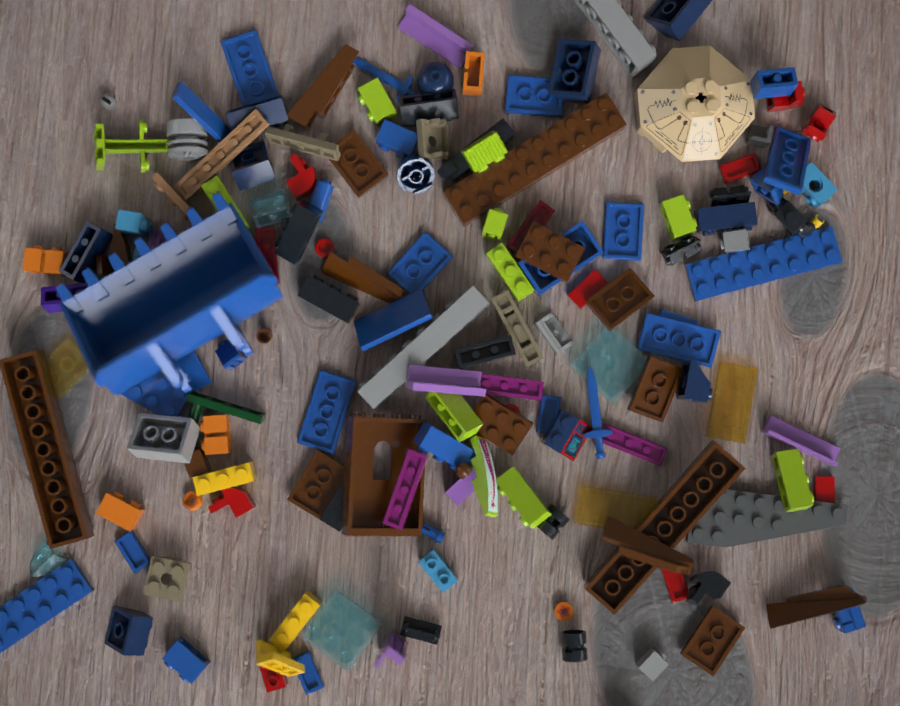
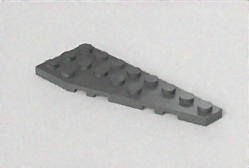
(754, 517)

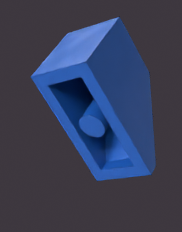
(766, 190)
(229, 355)

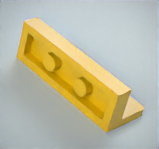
(276, 660)

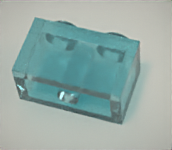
(270, 208)

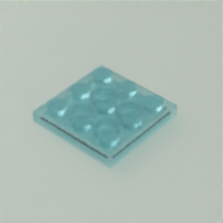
(613, 362)
(342, 630)

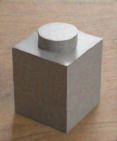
(735, 241)
(652, 663)

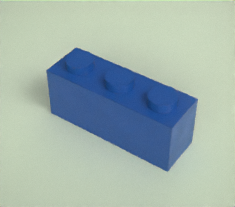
(442, 446)

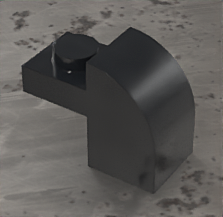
(706, 582)

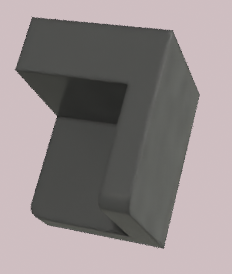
(759, 136)

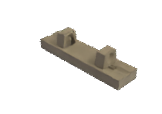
(289, 139)
(517, 328)

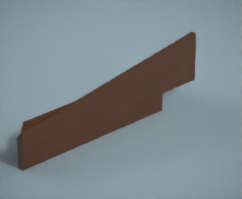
(644, 548)

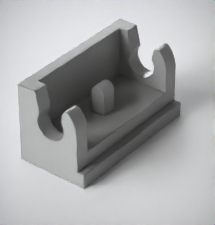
(553, 333)

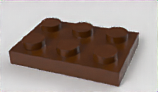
(358, 165)
(550, 252)
(619, 299)
(655, 389)
(501, 424)
(318, 484)
(712, 640)

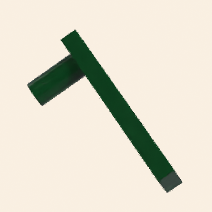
(200, 400)

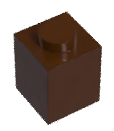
(199, 463)

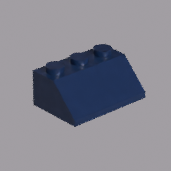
(675, 17)
(574, 70)

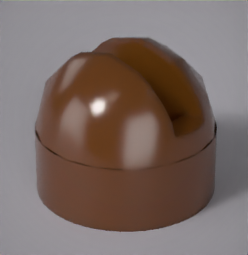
(262, 338)
(463, 470)

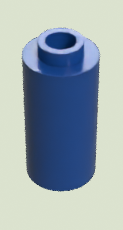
(321, 195)

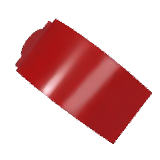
(787, 102)
(819, 122)
(304, 182)
(236, 498)

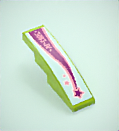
(485, 482)

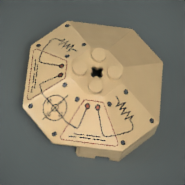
(680, 123)

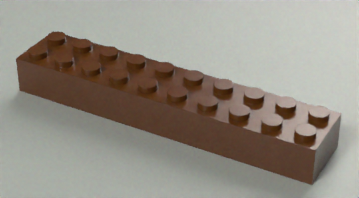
(535, 159)
(46, 448)
(667, 522)

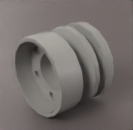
(186, 140)

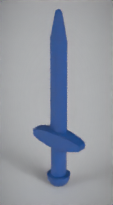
(403, 88)
(597, 431)

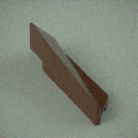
(325, 89)
(362, 278)
(813, 605)

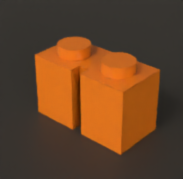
(473, 73)
(44, 261)
(217, 434)
(120, 510)

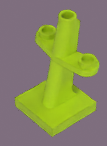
(106, 146)

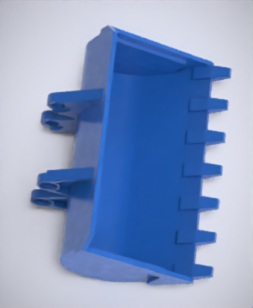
(170, 300)

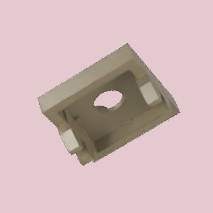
(439, 131)
(176, 568)

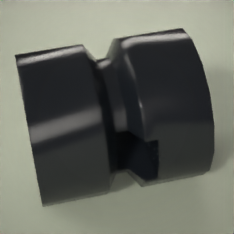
(550, 528)
(574, 645)

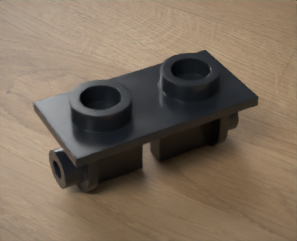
(737, 195)
(673, 252)
(421, 630)

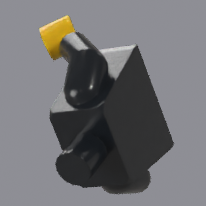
(792, 219)

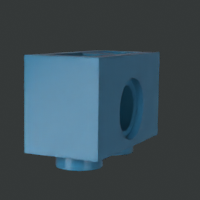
(823, 185)
(133, 224)
(438, 570)

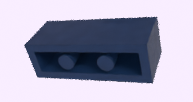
(272, 109)
(725, 218)
(89, 244)

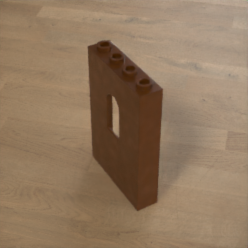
(367, 498)

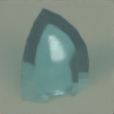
(45, 561)

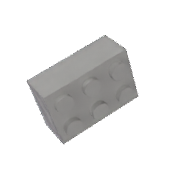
(163, 438)

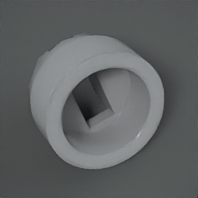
(105, 105)

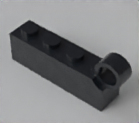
(457, 166)

